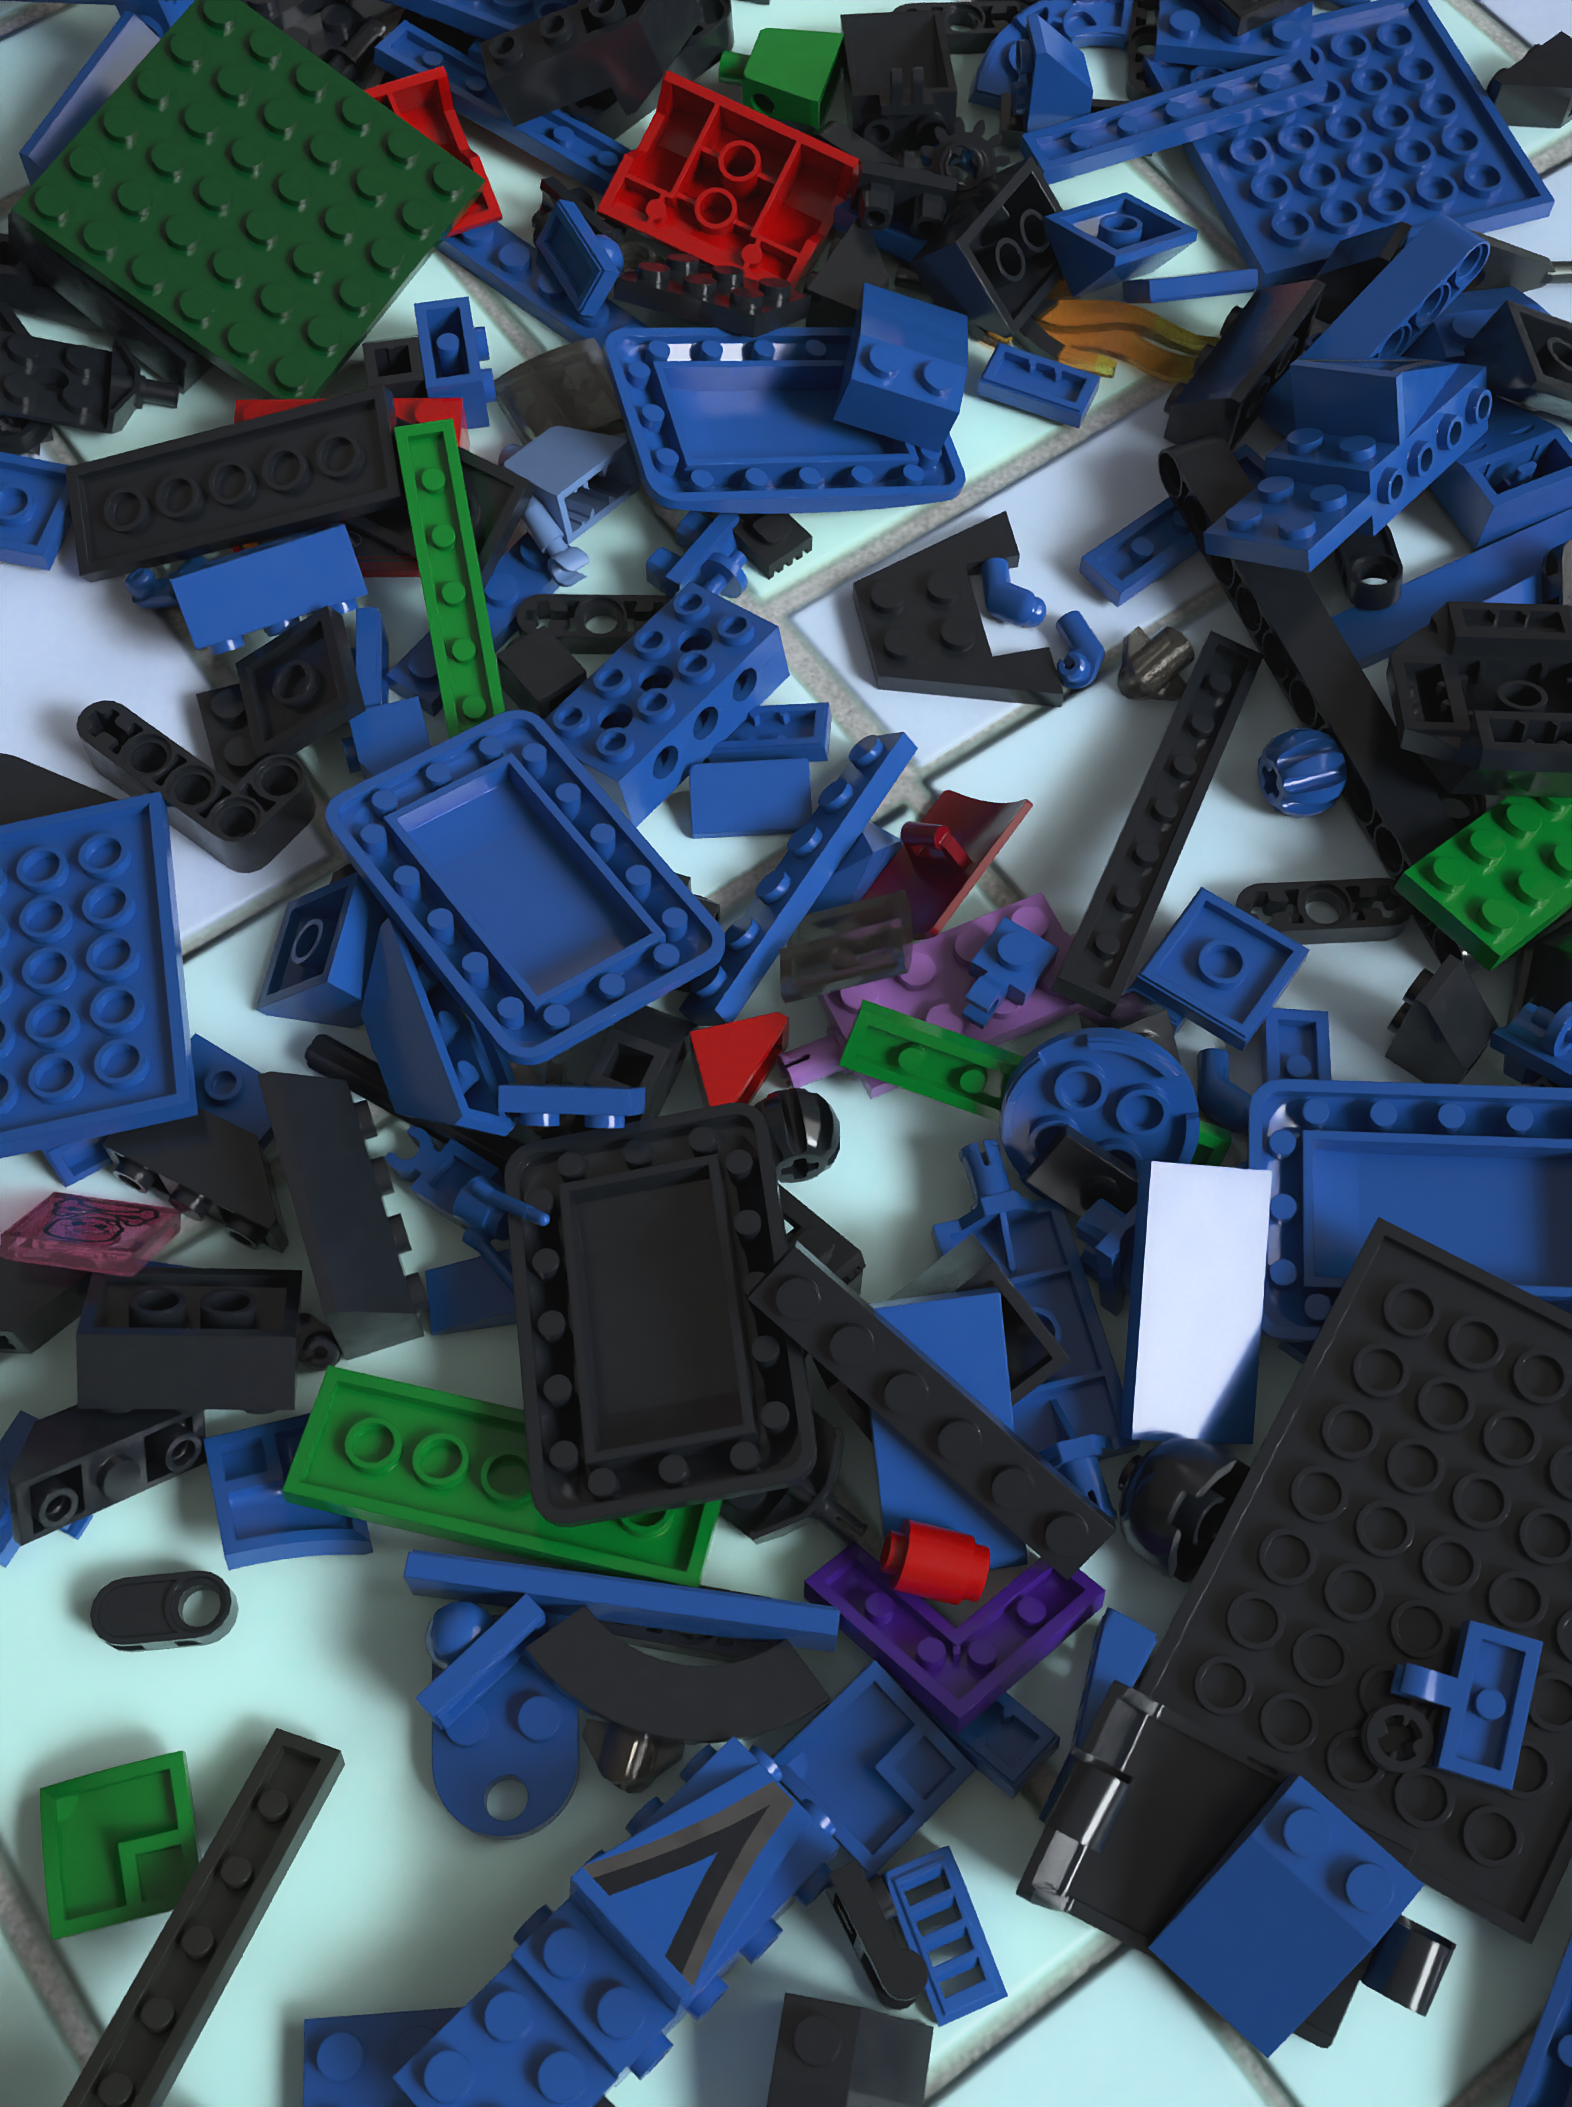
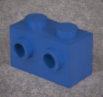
(452, 356)

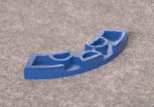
(1077, 20)

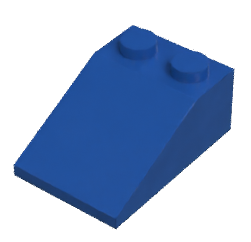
(904, 369)
(1285, 1914)

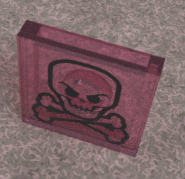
(90, 1234)

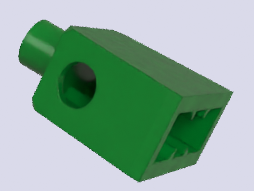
(788, 74)

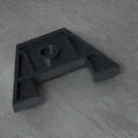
(928, 628)

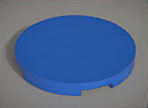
(1108, 1088)

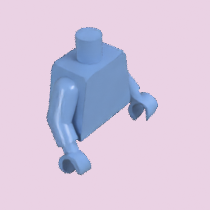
(577, 484)

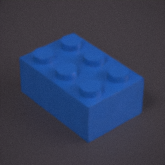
(268, 587)

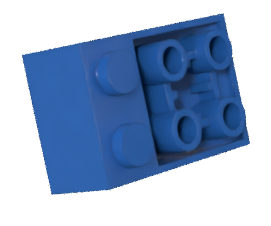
(1507, 477)

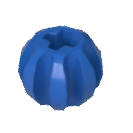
(1302, 772)

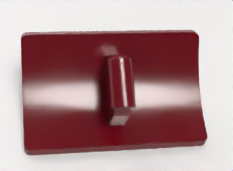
(947, 856)

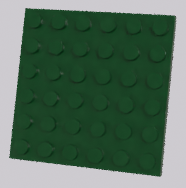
(249, 200)

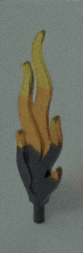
(1086, 330)

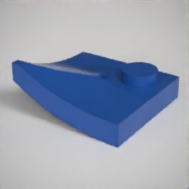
(251, 1511)
(872, 1766)

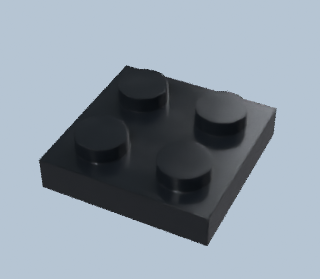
(300, 685)

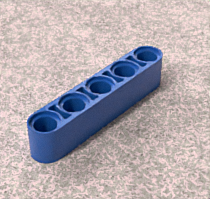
(1392, 307)

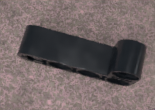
(697, 55)
(184, 779)

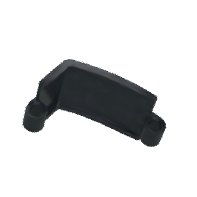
(1155, 1810)

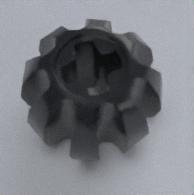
(801, 1133)

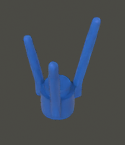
(483, 1210)

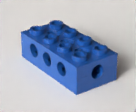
(670, 697)

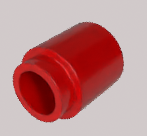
(935, 1563)

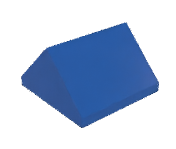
(1114, 241)

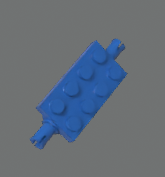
(1077, 1410)

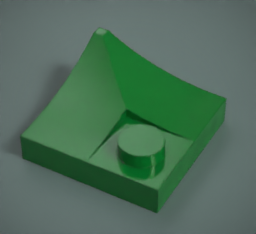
(118, 1844)

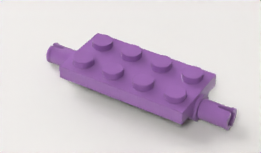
(936, 994)

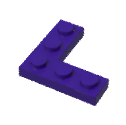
(949, 1667)

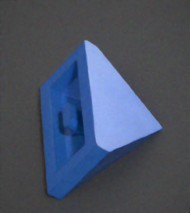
(858, 869)

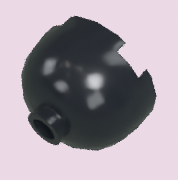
(1177, 1502)

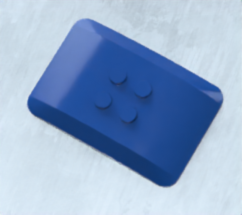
(753, 428)
(523, 886)
(1447, 1162)

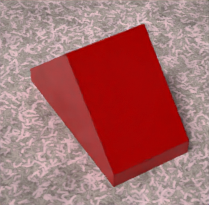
(737, 1057)

